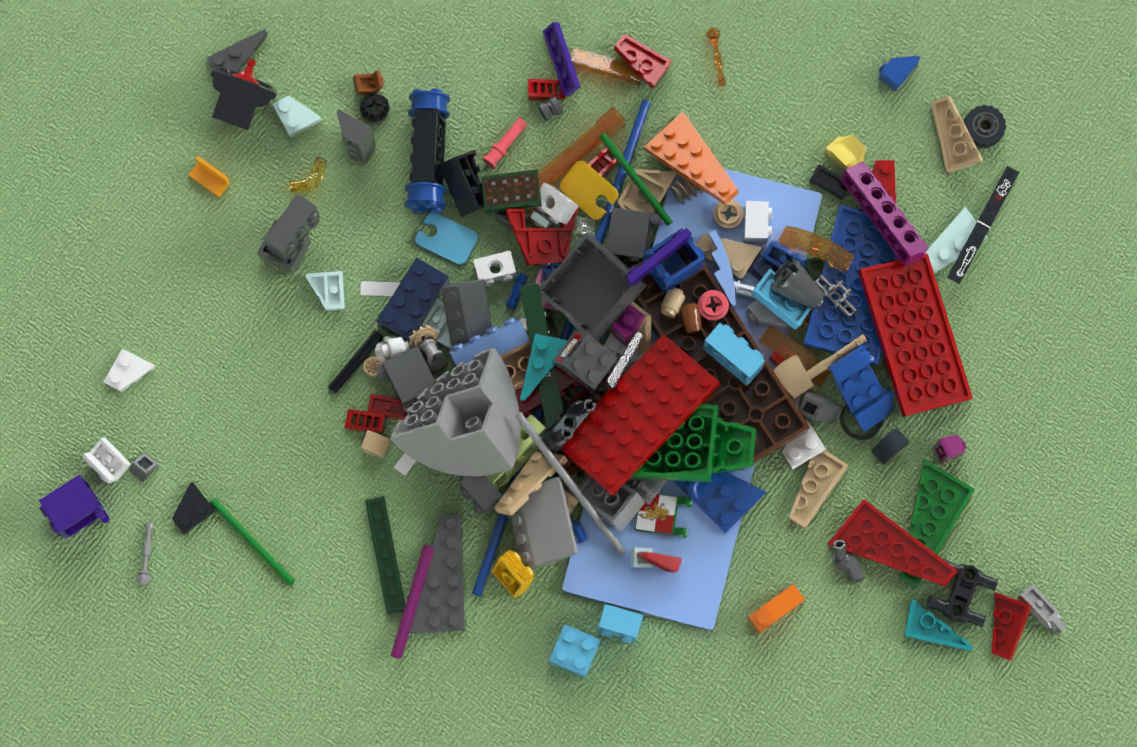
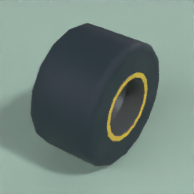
(889, 446)

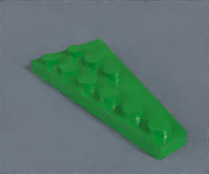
(936, 510)

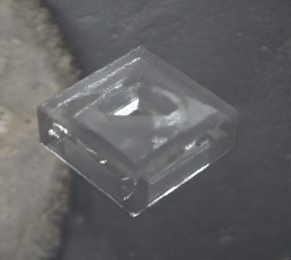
(584, 225)

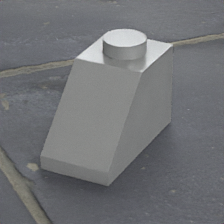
(763, 316)

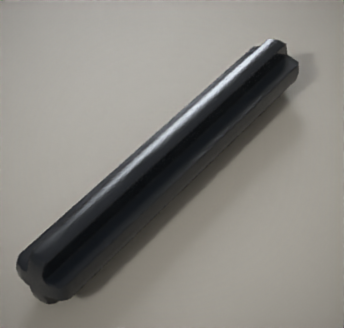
(355, 362)

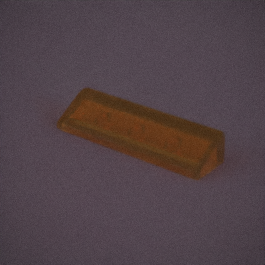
(604, 66)

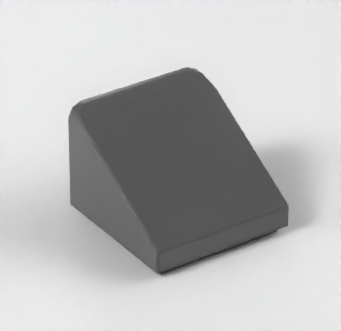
(143, 467)

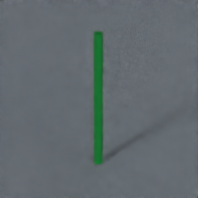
(635, 178)
(251, 541)

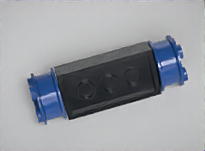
(428, 142)

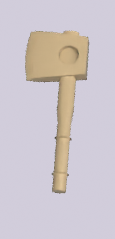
(798, 380)

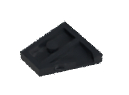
(192, 509)

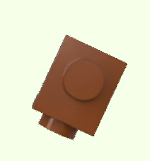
(368, 83)

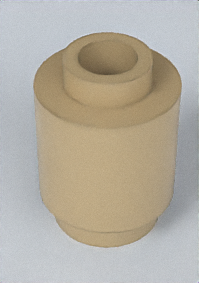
(672, 302)

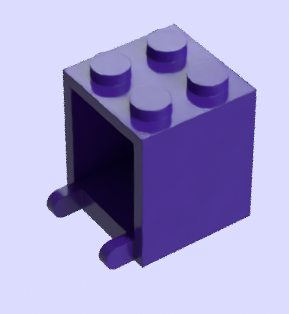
(72, 507)

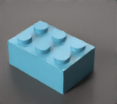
(734, 353)

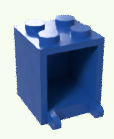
(673, 269)

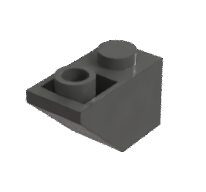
(819, 407)

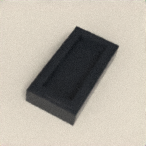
(828, 181)

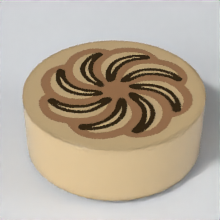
(370, 365)

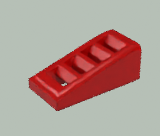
(543, 96)
(597, 160)
(380, 425)
(664, 562)

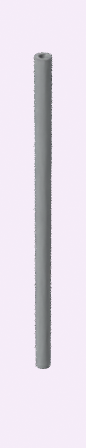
(570, 483)

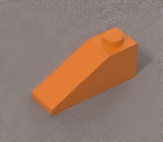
(775, 609)

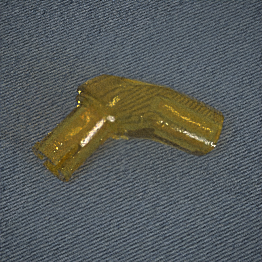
(312, 180)

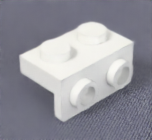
(106, 461)

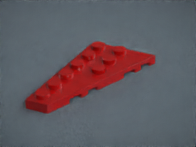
(881, 540)

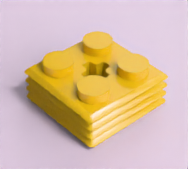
(513, 573)

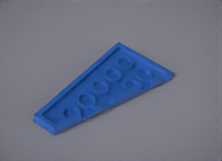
(725, 498)

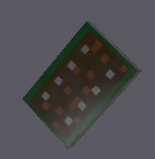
(511, 191)

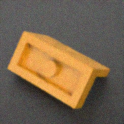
(209, 177)

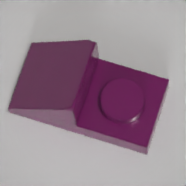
(627, 325)

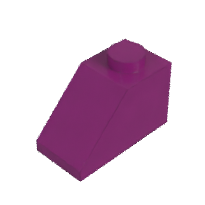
(950, 448)

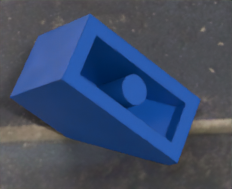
(897, 70)

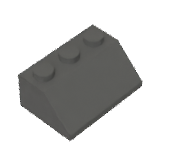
(357, 137)
(466, 310)

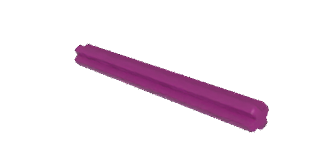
(412, 602)

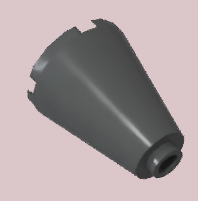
(797, 285)

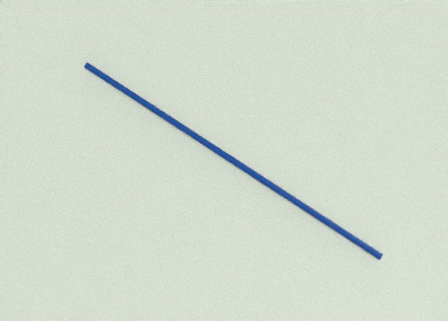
(566, 333)

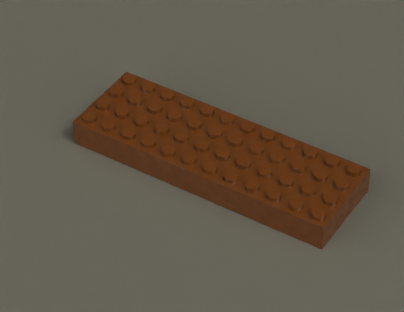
(760, 404)

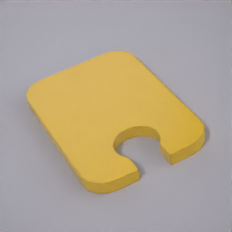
(584, 186)

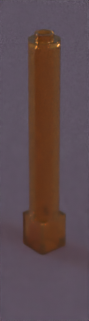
(609, 123)

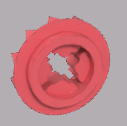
(718, 298)

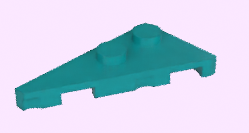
(540, 362)

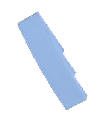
(724, 275)

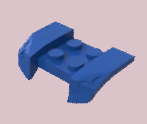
(861, 388)

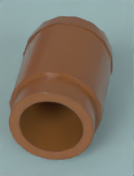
(691, 318)

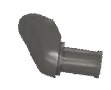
(846, 562)

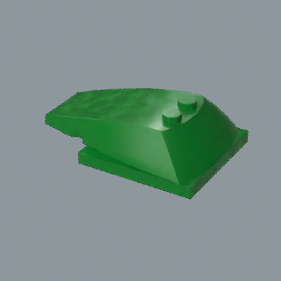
(701, 448)

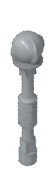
(143, 576)

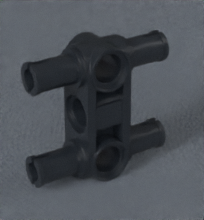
(573, 415)
(962, 595)

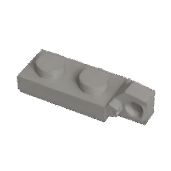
(1042, 609)

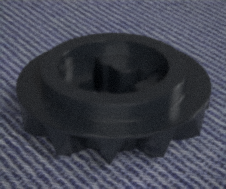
(380, 113)

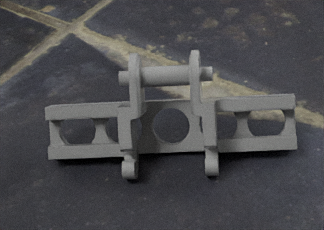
(840, 298)

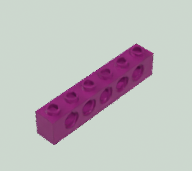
(884, 213)

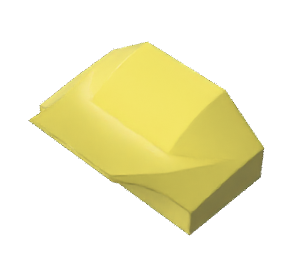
(846, 151)

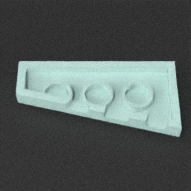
(951, 241)

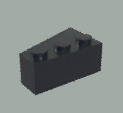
(464, 182)

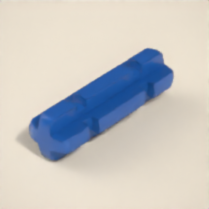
(515, 292)

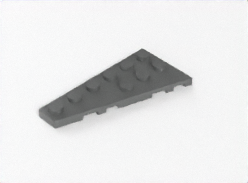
(443, 590)

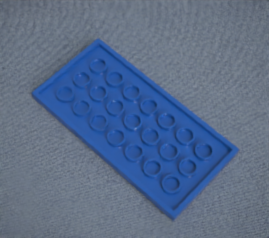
(828, 326)

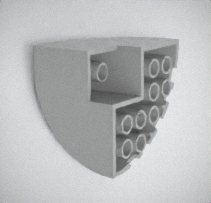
(465, 420)

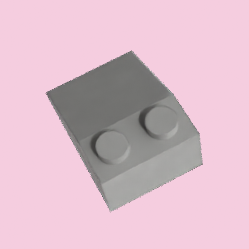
(614, 509)

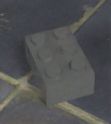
(292, 228)

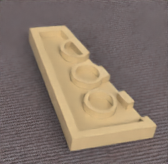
(954, 137)
(819, 481)
(526, 482)

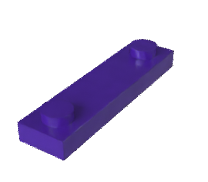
(561, 59)
(678, 240)

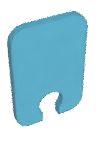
(451, 240)

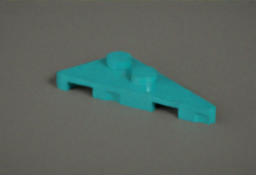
(926, 627)

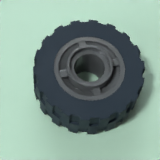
(994, 121)

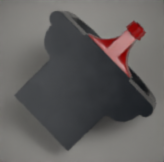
(239, 95)

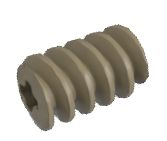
(684, 190)

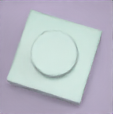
(541, 219)
(638, 562)

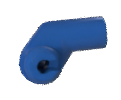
(691, 489)

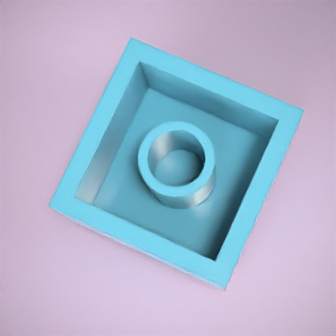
(620, 623)
(574, 651)

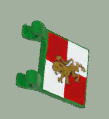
(661, 515)

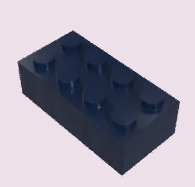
(412, 300)

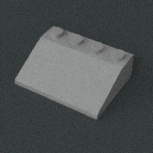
(544, 526)

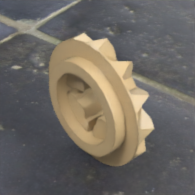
(736, 210)
(428, 332)

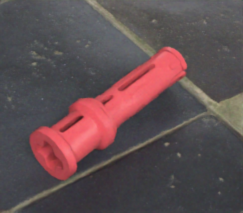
(499, 149)

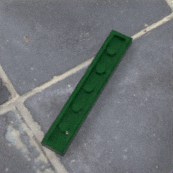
(385, 555)

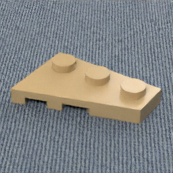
(739, 254)

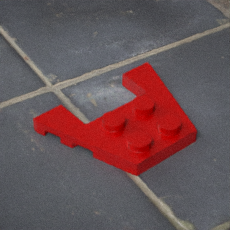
(541, 244)

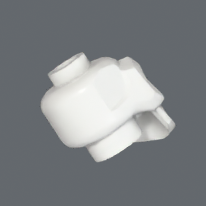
(391, 347)

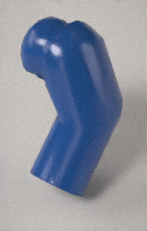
(579, 531)

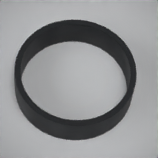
(851, 434)

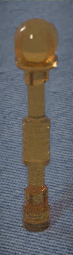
(714, 35)

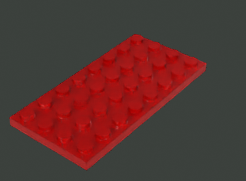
(915, 335)
(639, 414)

